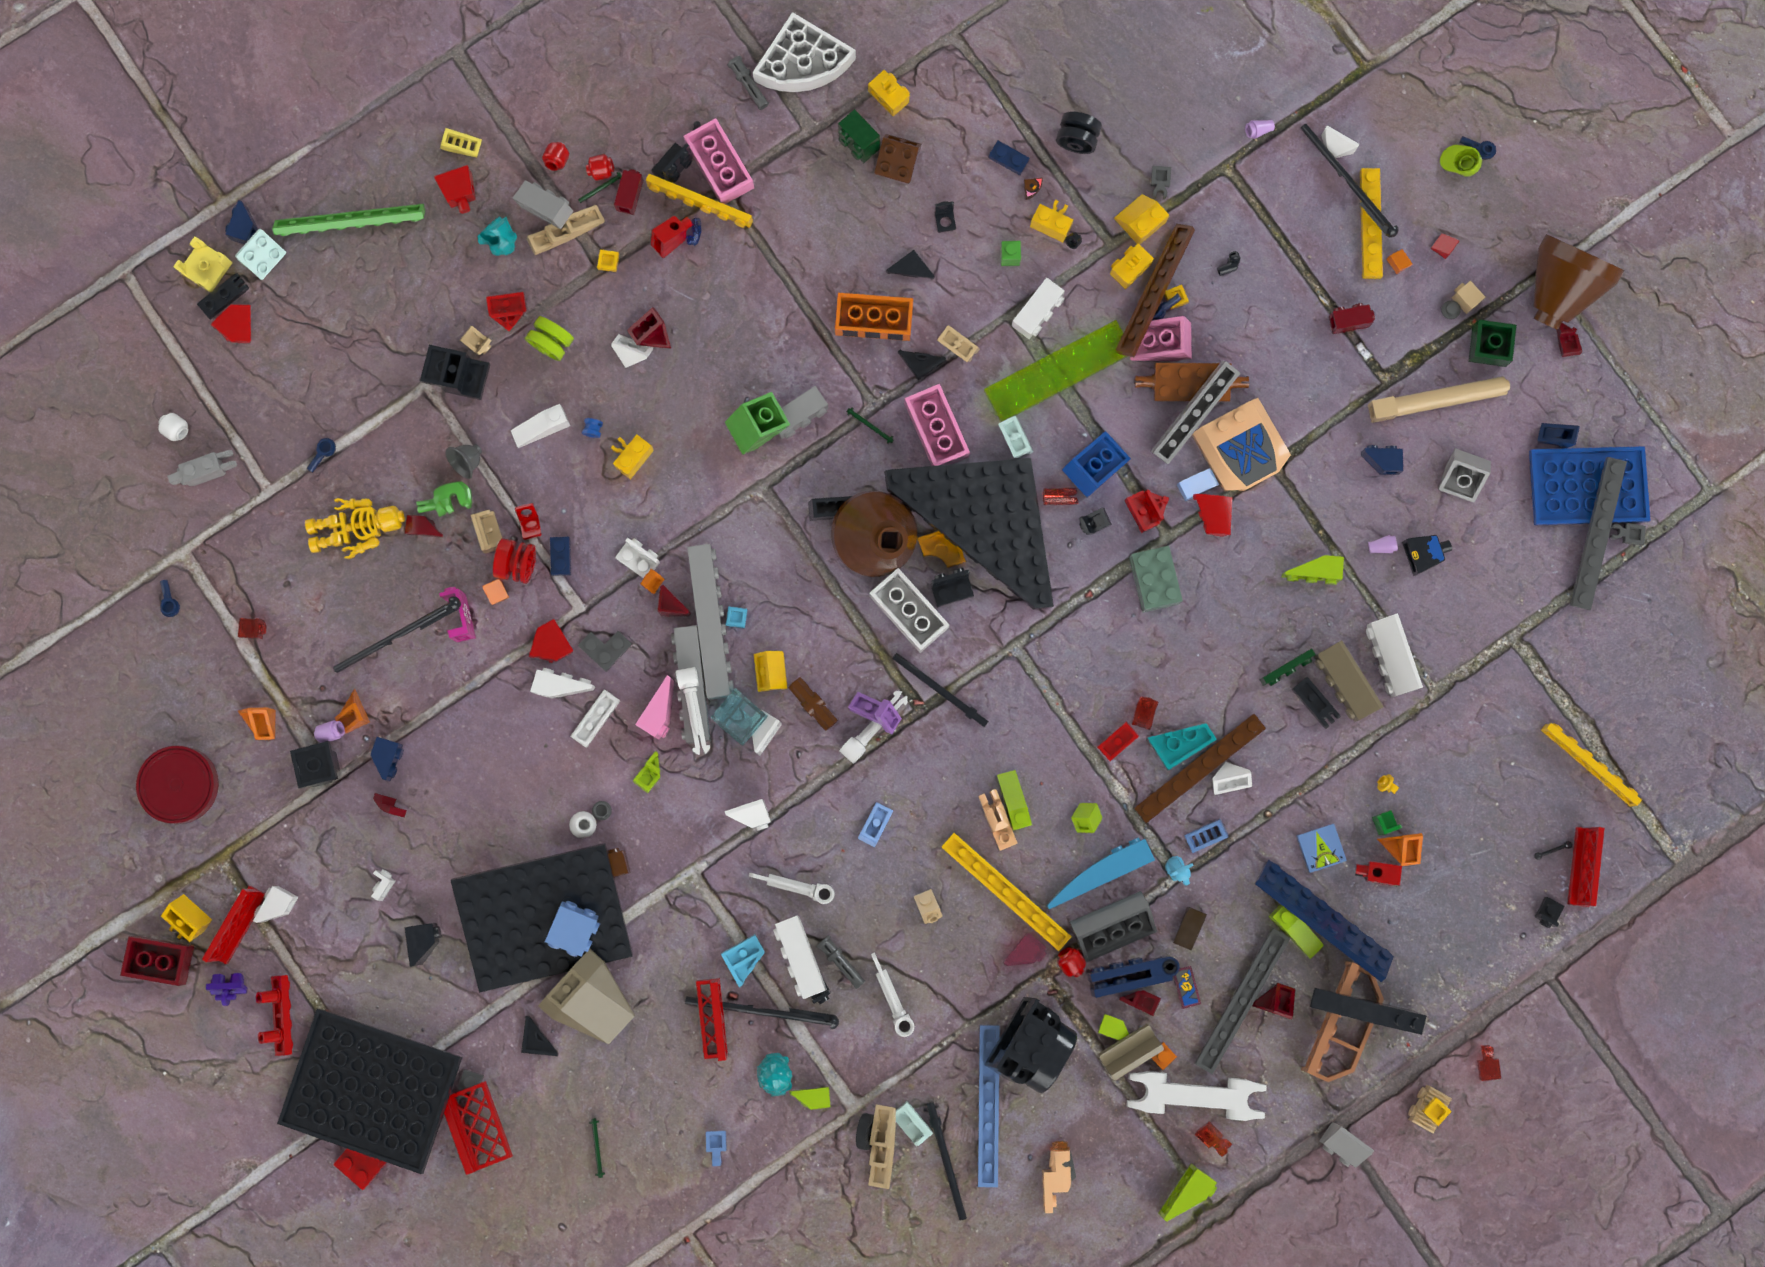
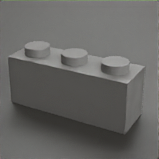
(543, 204)
(803, 410)

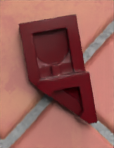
(1568, 341)
(421, 526)
(387, 805)
(1143, 1001)

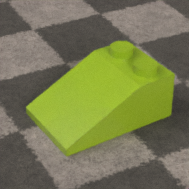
(1190, 1191)

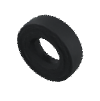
(864, 1131)

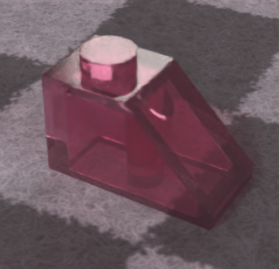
(1026, 952)

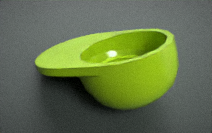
(1461, 160)

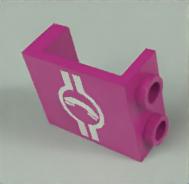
(467, 631)

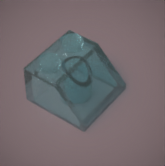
(739, 716)

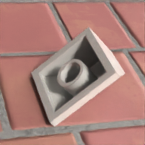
(765, 733)
(751, 814)

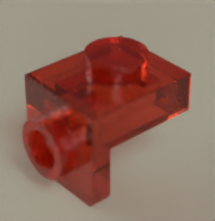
(1144, 712)

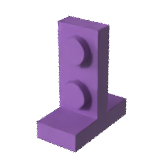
(876, 711)

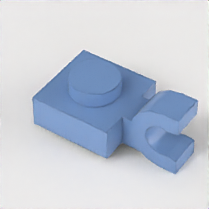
(716, 1143)

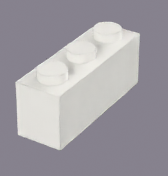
(1038, 309)

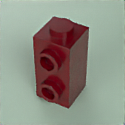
(628, 192)
(1351, 319)

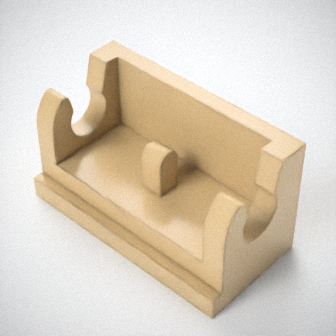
(958, 344)
(487, 530)

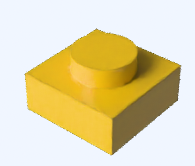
(608, 260)
(1173, 291)
(1436, 1111)

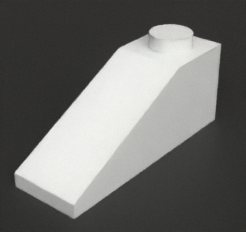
(540, 426)

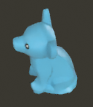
(1177, 870)

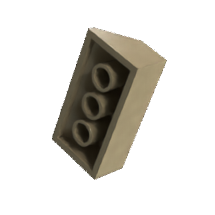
(1348, 681)

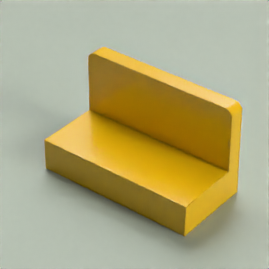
(770, 670)

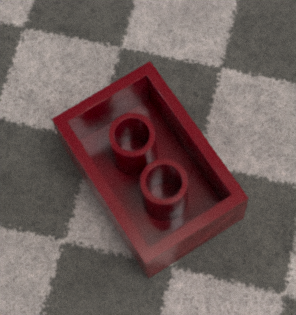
(157, 960)

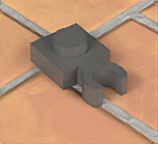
(1160, 178)
(1631, 533)
(467, 1080)

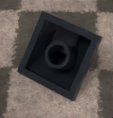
(421, 942)

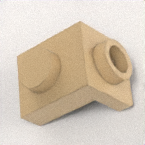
(475, 341)
(928, 906)

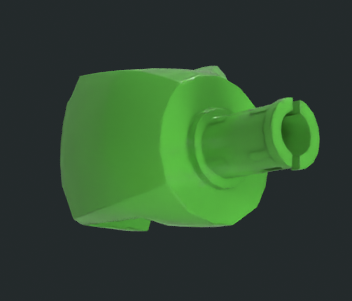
(442, 498)

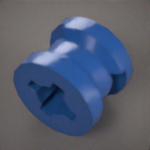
(592, 428)

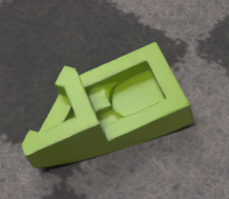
(649, 774)
(1113, 1027)
(813, 1098)

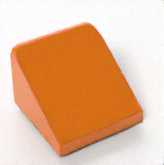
(1399, 261)
(495, 591)

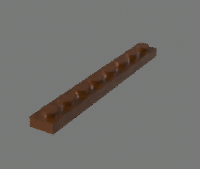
(1155, 290)
(1199, 768)

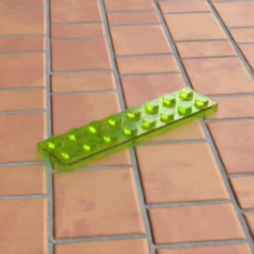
(1056, 372)

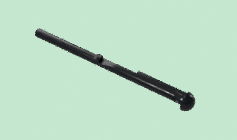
(1366, 203)
(453, 605)
(794, 1014)

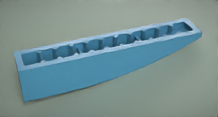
(1107, 869)

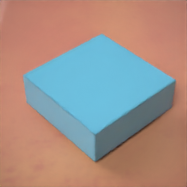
(736, 617)

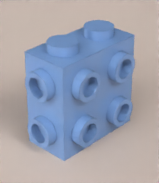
(572, 929)

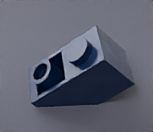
(241, 225)
(1384, 460)
(385, 757)

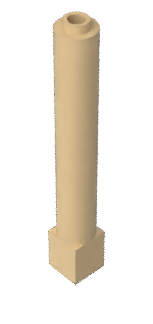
(1391, 407)

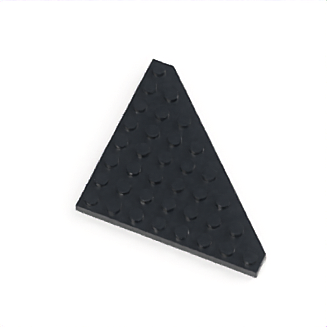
(988, 514)

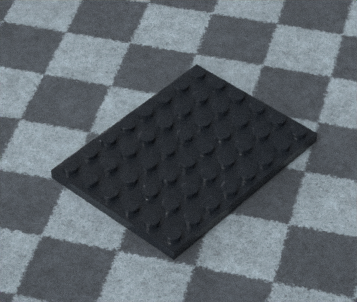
(514, 906)
(370, 1090)

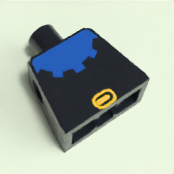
(1425, 552)

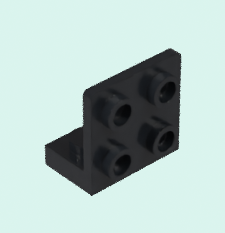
(673, 163)
(951, 587)

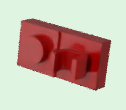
(1118, 741)

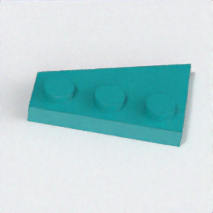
(1181, 744)

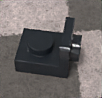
(1549, 912)

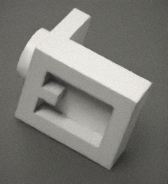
(382, 888)

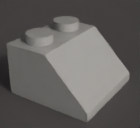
(1465, 475)
(1344, 1144)

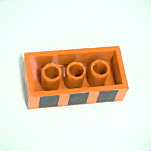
(874, 316)

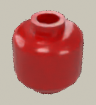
(555, 156)
(600, 167)
(1071, 962)

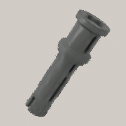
(744, 75)
(834, 954)

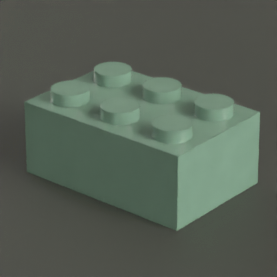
(1155, 579)

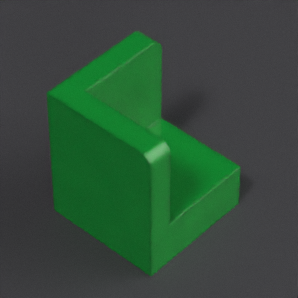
(1385, 823)

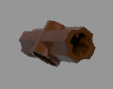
(812, 704)

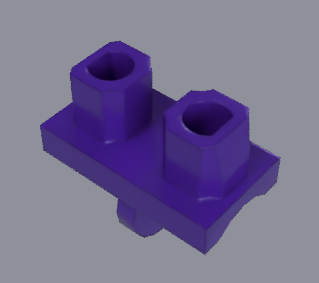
(226, 991)

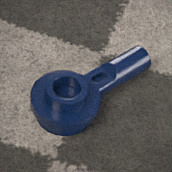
(1486, 148)
(1163, 307)
(325, 448)
(169, 606)

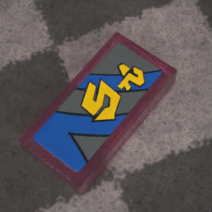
(1186, 987)

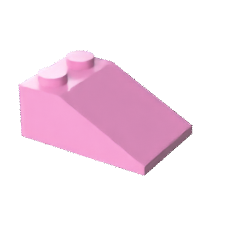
(1166, 341)
(657, 714)

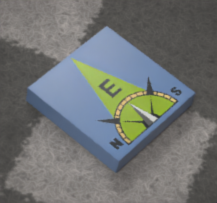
(1321, 848)

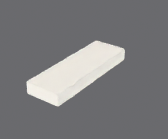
(595, 718)

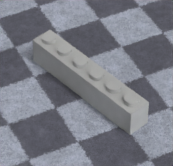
(1195, 412)
(687, 656)

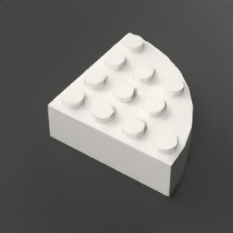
(802, 58)

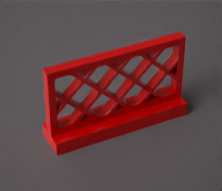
(1586, 866)
(234, 926)
(462, 1137)

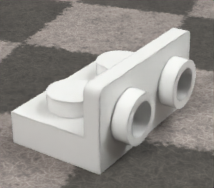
(637, 558)

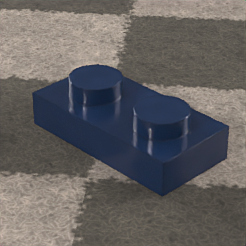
(1008, 157)
(560, 556)

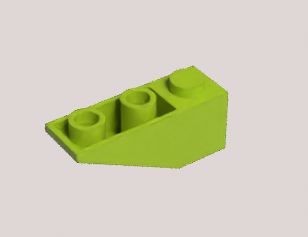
(1321, 569)

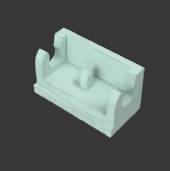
(1015, 437)
(912, 1124)

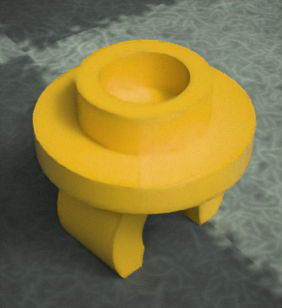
(1386, 783)

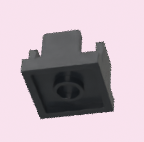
(315, 765)

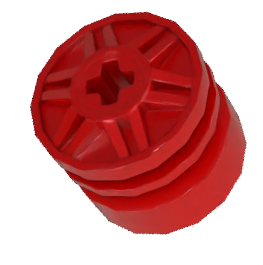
(513, 560)

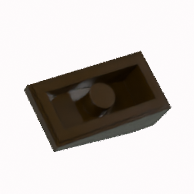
(1189, 928)

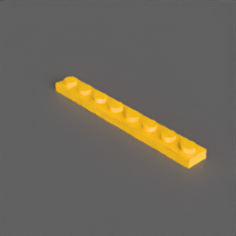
(1006, 891)

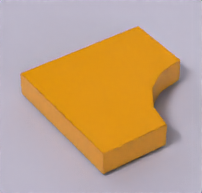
(938, 546)

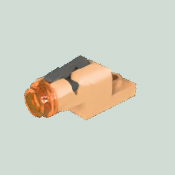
(1059, 1176)

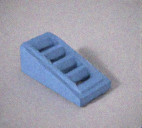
(1190, 841)

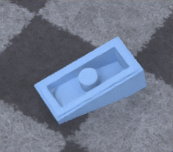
(1197, 484)
(875, 824)

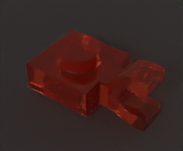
(1488, 1067)
(1213, 1137)

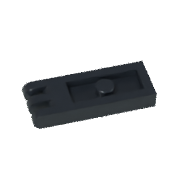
(223, 296)
(1315, 702)

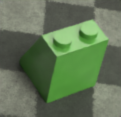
(756, 422)

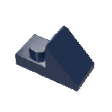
(1558, 434)

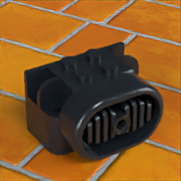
(1033, 1046)

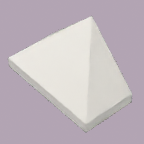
(1338, 143)
(630, 352)
(1231, 778)

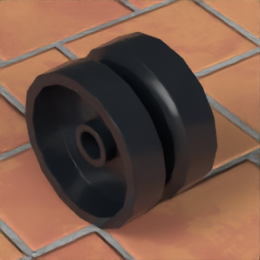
(1078, 132)

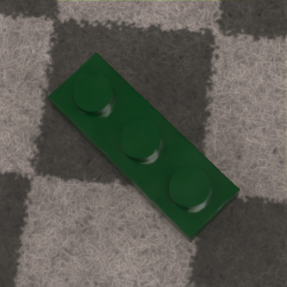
(1288, 668)

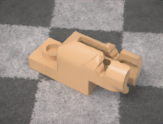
(998, 821)

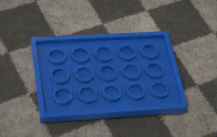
(1568, 482)

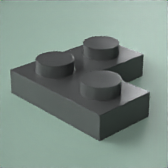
(605, 654)

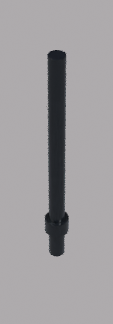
(970, 712)
(935, 1123)

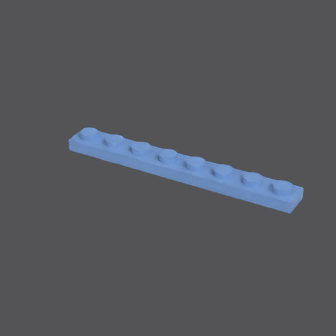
(988, 1110)

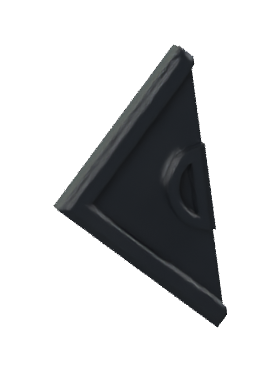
(911, 266)
(920, 363)
(535, 1041)

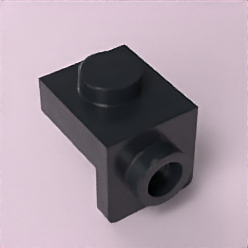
(1095, 522)

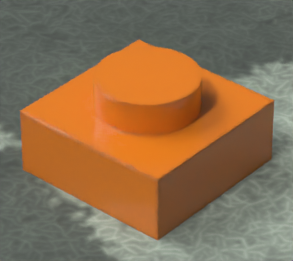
(652, 581)
(1165, 1057)

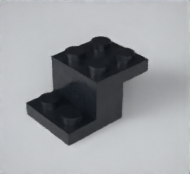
(455, 372)

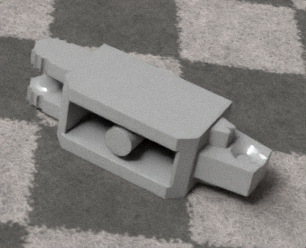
(202, 469)

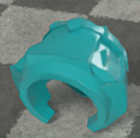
(498, 237)
(774, 1074)

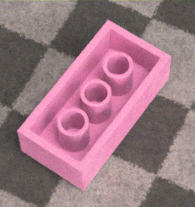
(719, 162)
(936, 426)

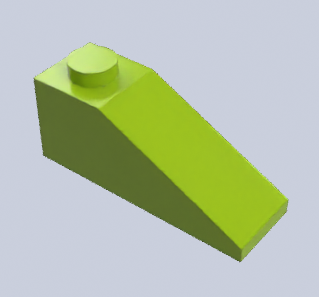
(1014, 800)
(1296, 930)

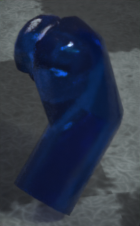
(696, 230)

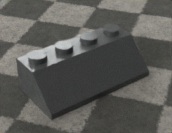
(1113, 926)

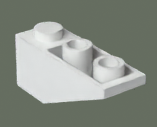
(554, 686)

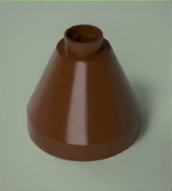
(1569, 281)
(859, 531)

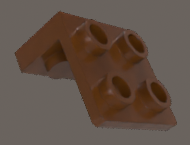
(897, 158)

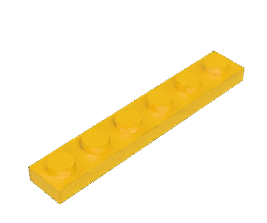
(704, 203)
(1370, 232)
(1596, 768)

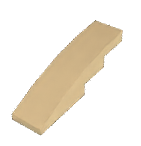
(576, 225)
(882, 1148)

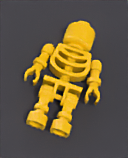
(385, 518)

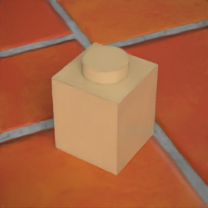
(1468, 296)

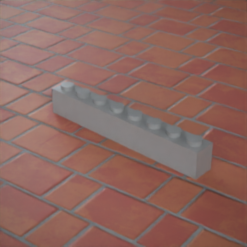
(709, 621)

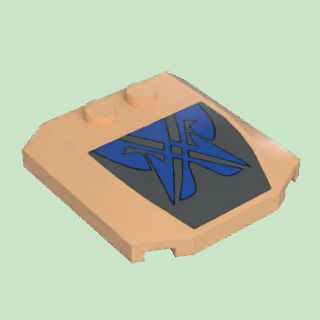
(1242, 447)

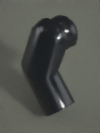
(1232, 264)

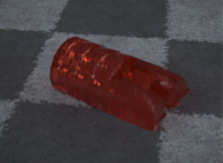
(1056, 496)

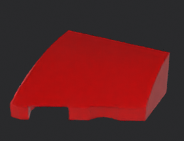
(1215, 513)

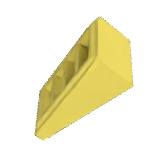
(462, 137)

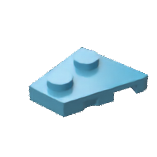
(743, 958)

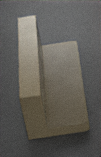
(1130, 1052)

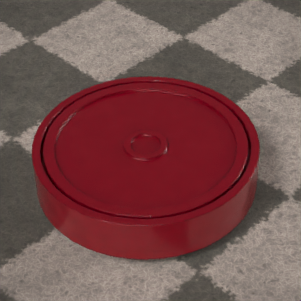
(177, 784)

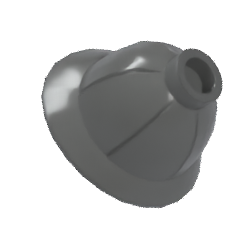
(464, 459)

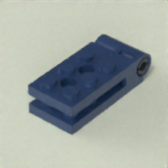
(1155, 974)

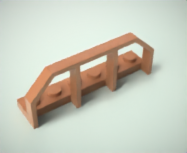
(1329, 1027)

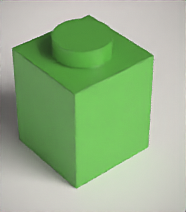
(1010, 253)

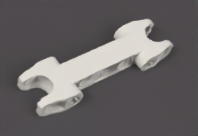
(1231, 1098)

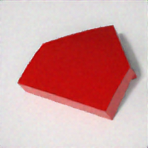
(507, 308)
(234, 323)
(1147, 509)
(550, 643)

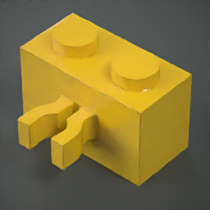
(889, 92)
(1052, 222)
(1131, 265)
(632, 456)
(186, 918)

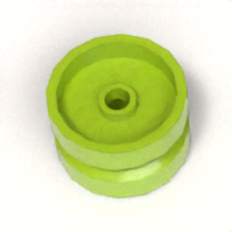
(549, 338)

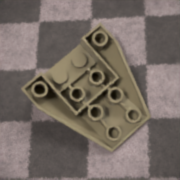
(589, 1000)

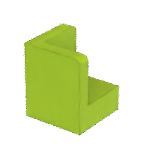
(1086, 817)

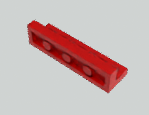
(716, 1018)

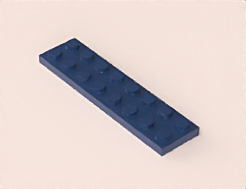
(1325, 920)

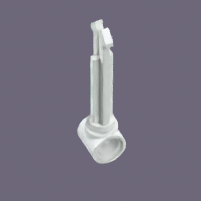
(688, 681)
(855, 747)
(797, 887)
(893, 1000)

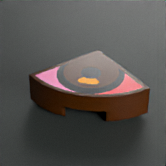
(1032, 187)

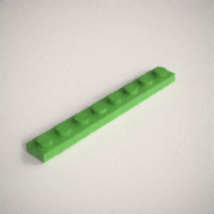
(349, 219)

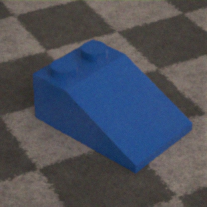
(1096, 464)

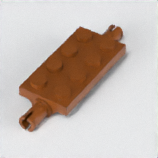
(1183, 381)

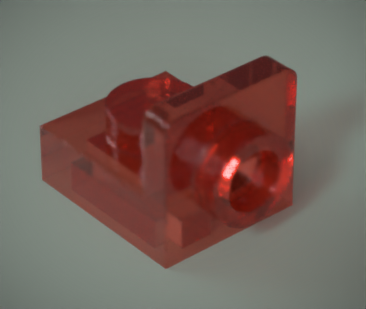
(252, 628)

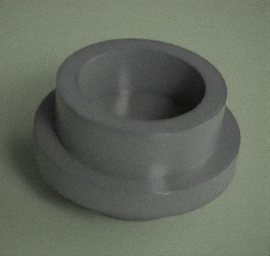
(1450, 309)
(601, 810)

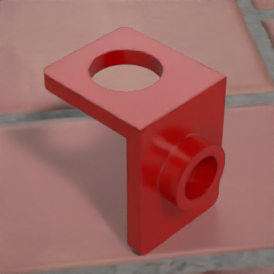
(529, 523)

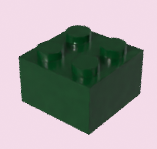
(858, 136)
(1492, 343)

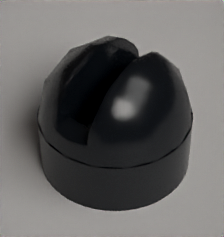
(1071, 237)

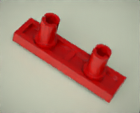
(281, 1015)

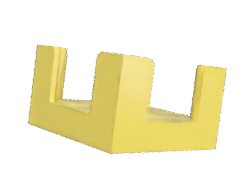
(204, 265)

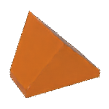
(353, 713)
(260, 721)
(1404, 848)

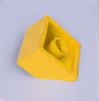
(1142, 218)

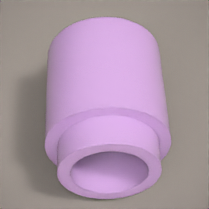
(329, 731)

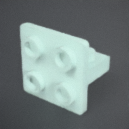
(260, 254)

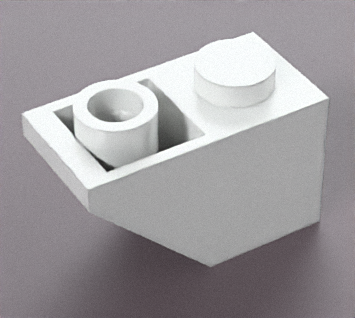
(277, 903)

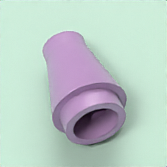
(1257, 128)
(1383, 545)

